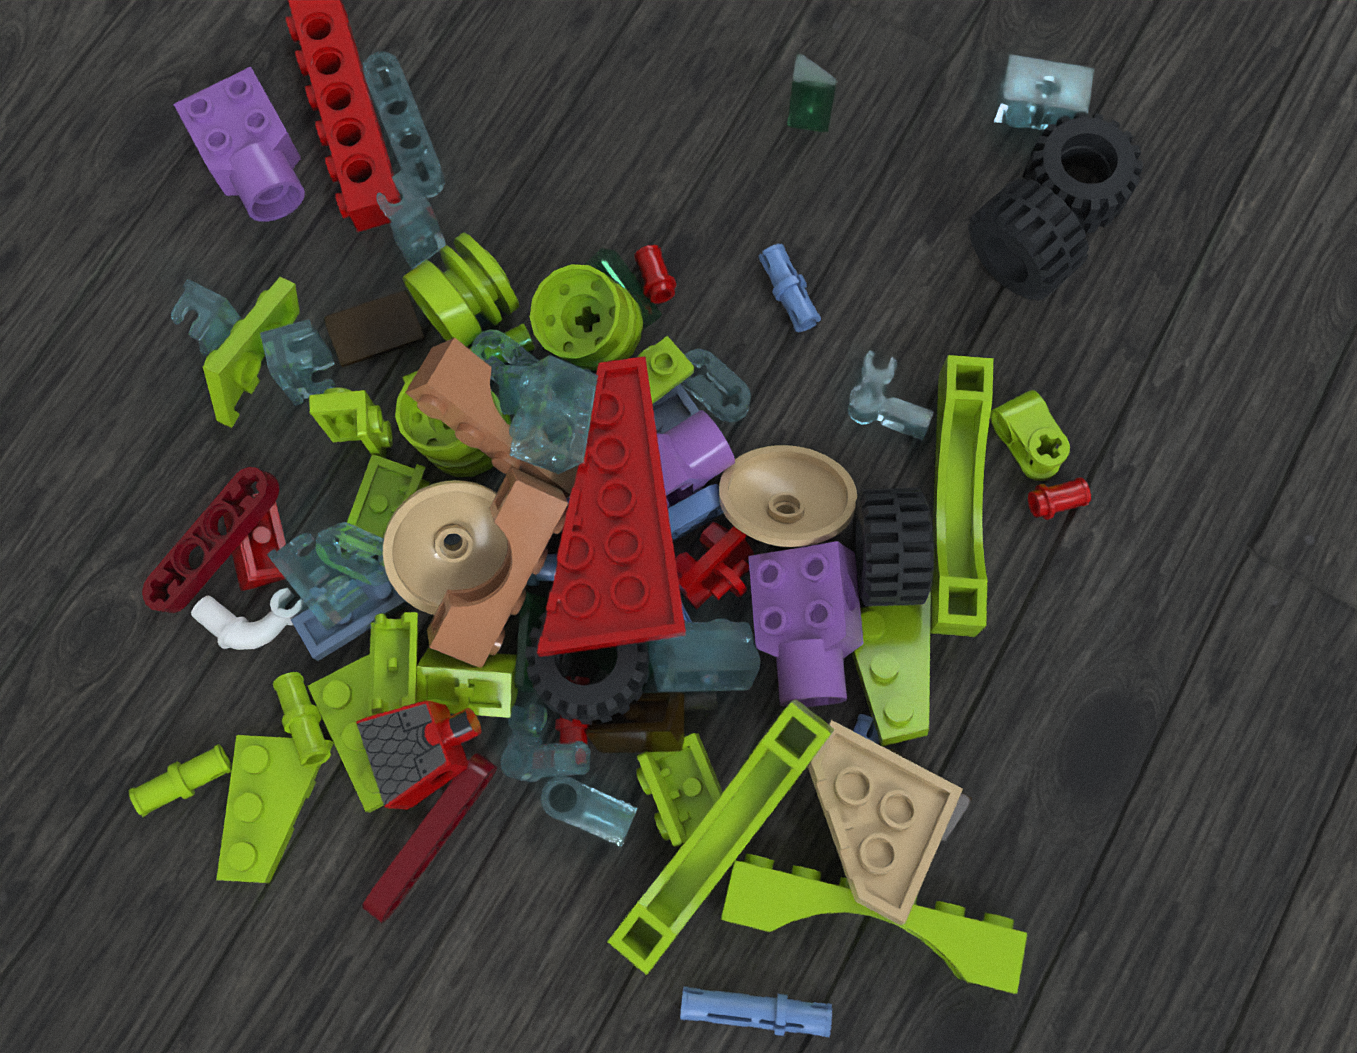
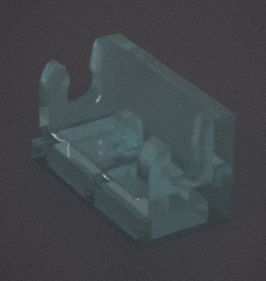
(412, 222)
(214, 314)
(293, 357)
(323, 589)

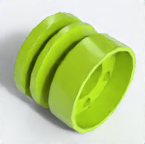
(466, 288)
(570, 304)
(438, 440)

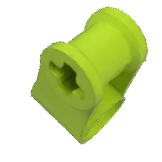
(1029, 433)

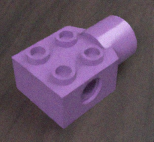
(245, 145)
(692, 456)
(807, 619)

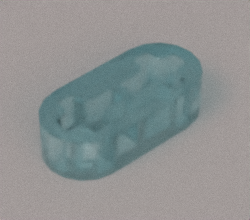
(721, 378)
(357, 560)

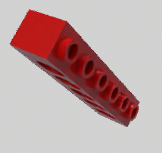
(331, 48)

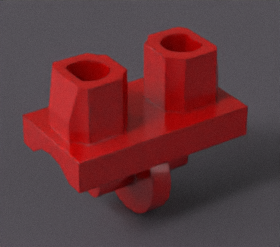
(717, 569)

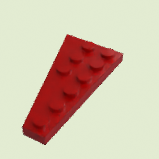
(616, 544)

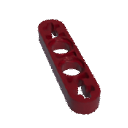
(215, 546)
(429, 838)

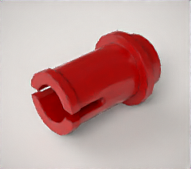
(658, 283)
(1049, 500)

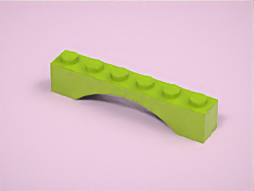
(961, 441)
(721, 835)
(974, 950)

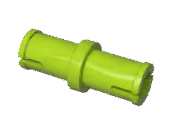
(301, 719)
(180, 780)

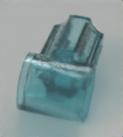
(593, 812)

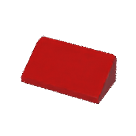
(251, 557)

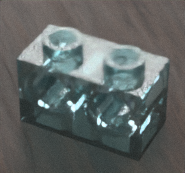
(560, 415)

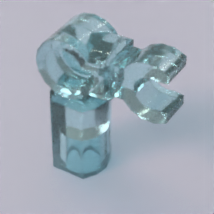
(869, 404)
(530, 759)

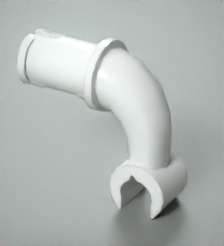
(237, 631)

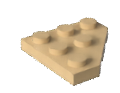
(881, 818)

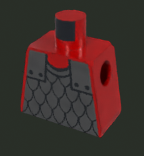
(416, 749)

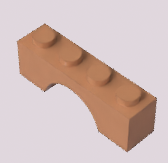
(457, 391)
(473, 619)

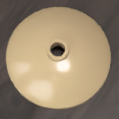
(787, 496)
(415, 549)

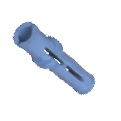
(756, 1011)

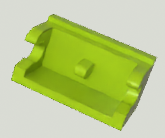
(393, 662)
(463, 685)

